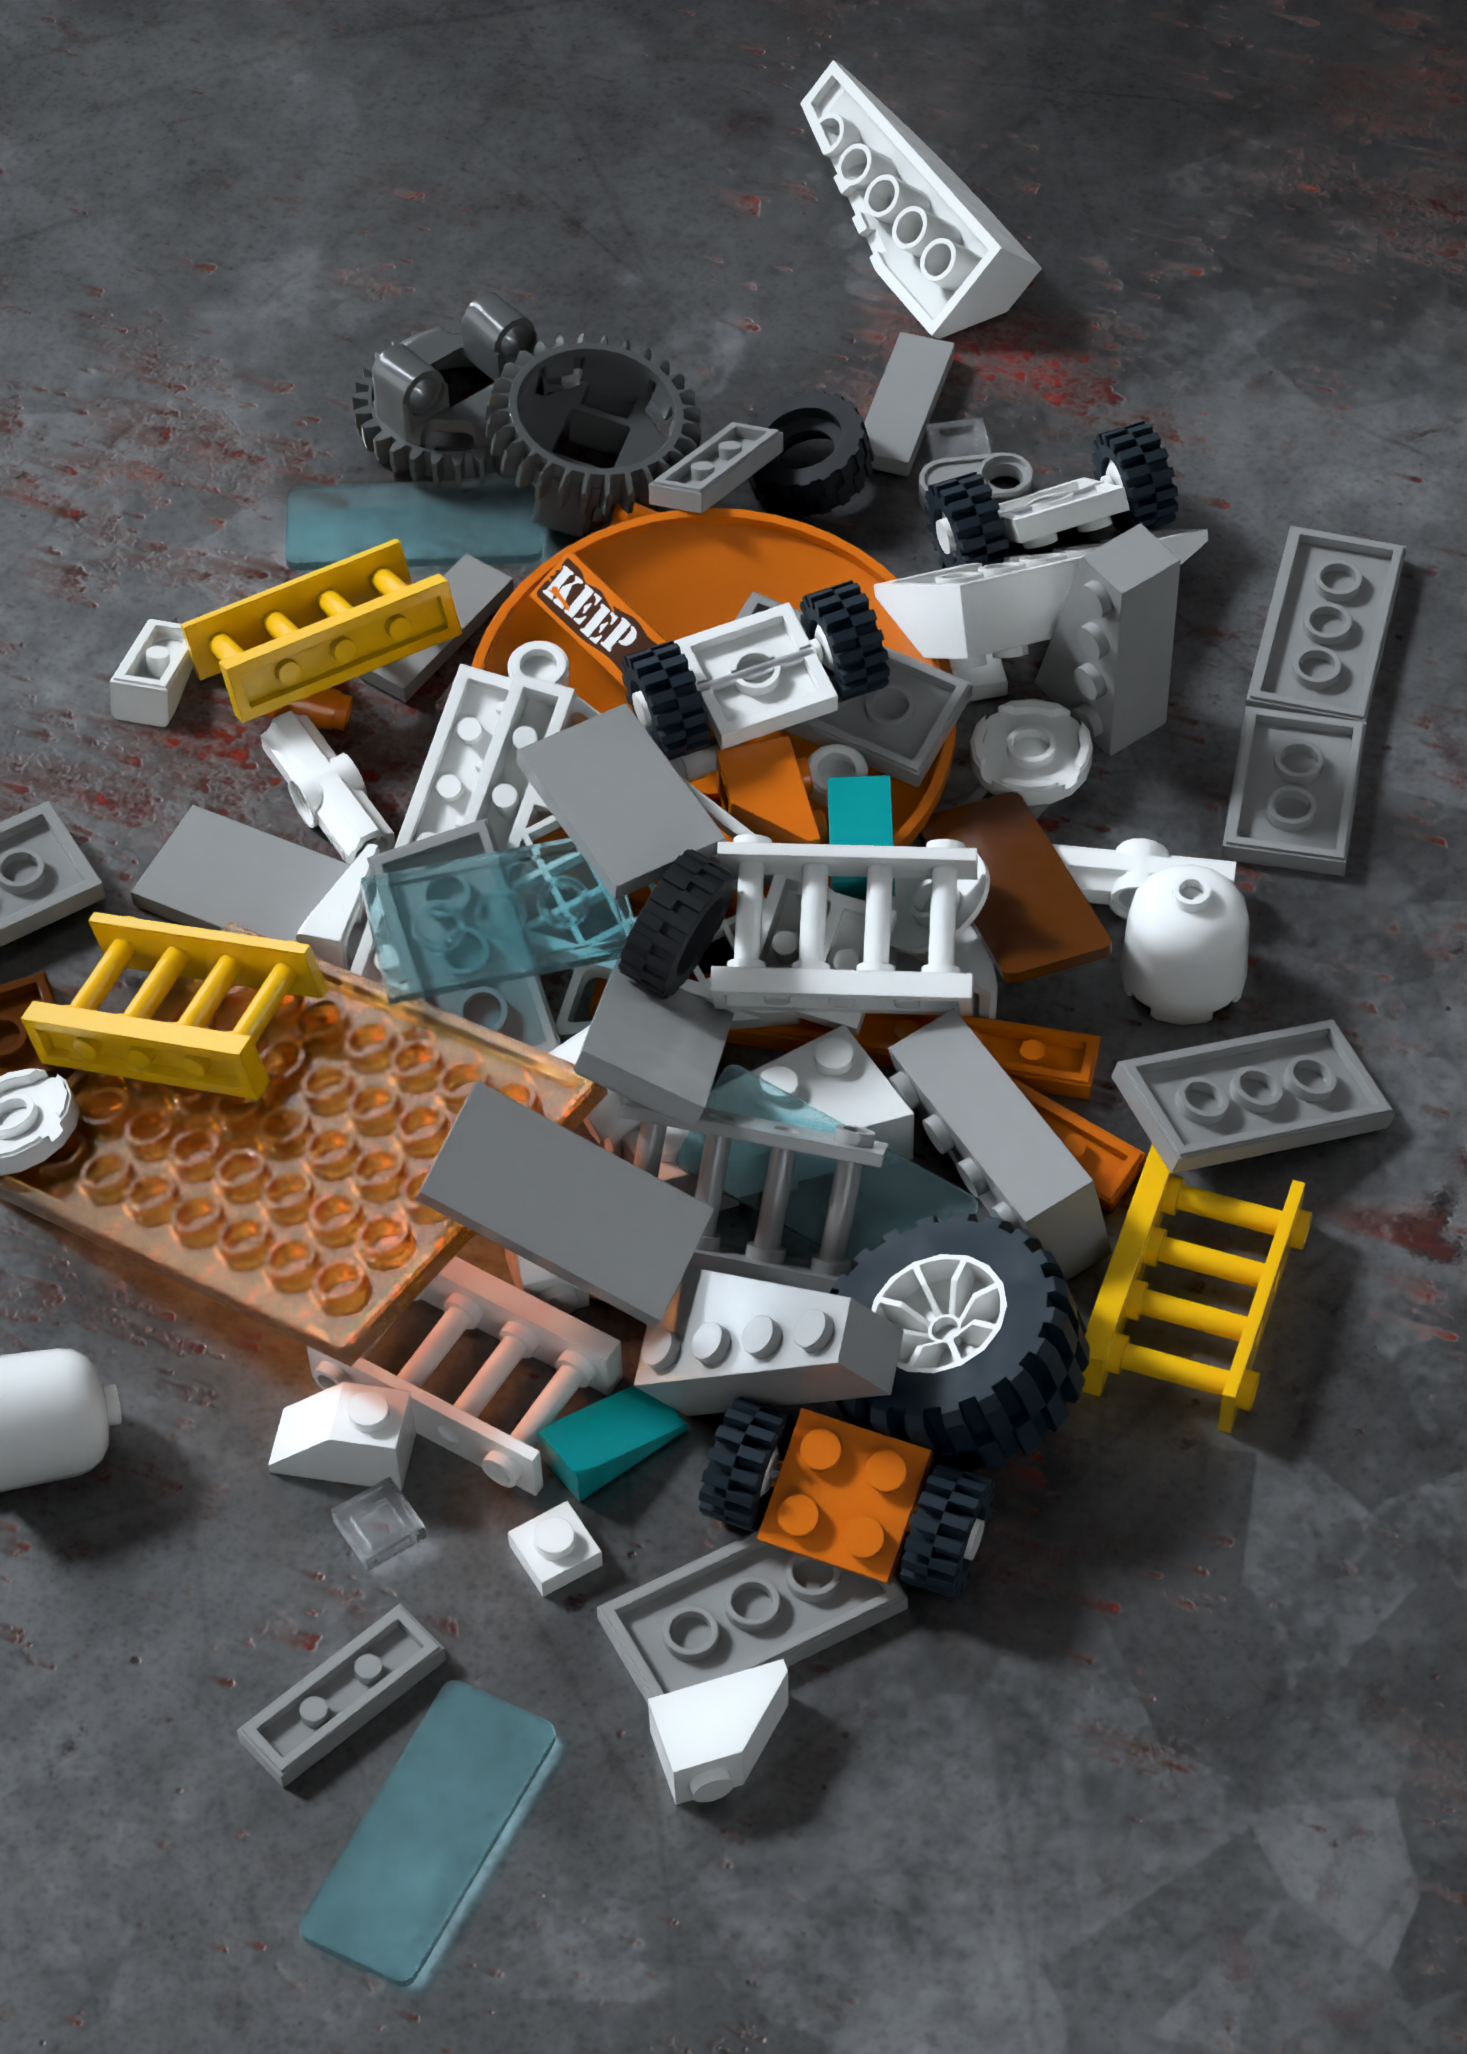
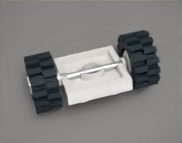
(1128, 485)
(758, 672)

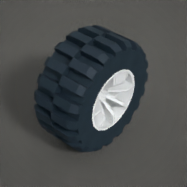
(984, 1342)

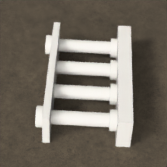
(874, 983)
(525, 1331)

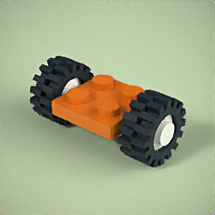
(846, 1496)

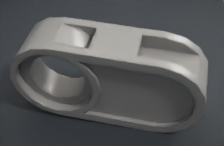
(987, 465)

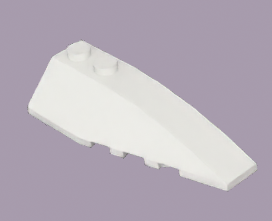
(920, 219)
(998, 606)

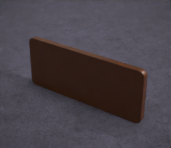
(1034, 909)

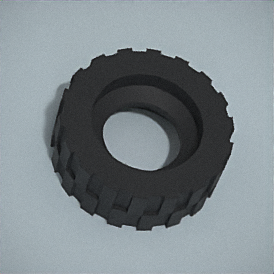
(823, 484)
(678, 923)

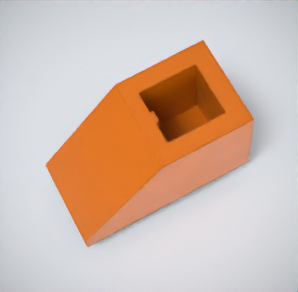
(769, 790)

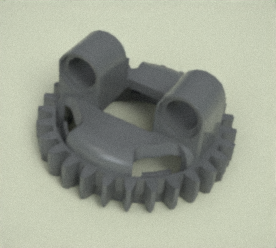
(408, 397)
(605, 418)

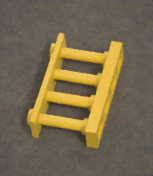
(321, 630)
(182, 1050)
(1127, 1296)

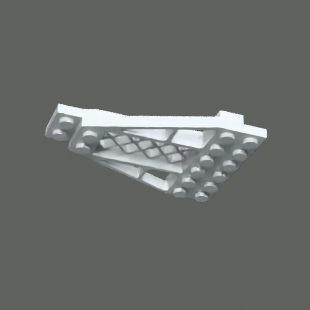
(476, 776)

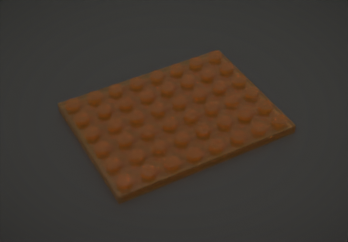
(309, 1194)

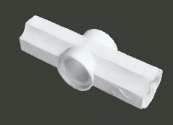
(325, 786)
(1116, 874)

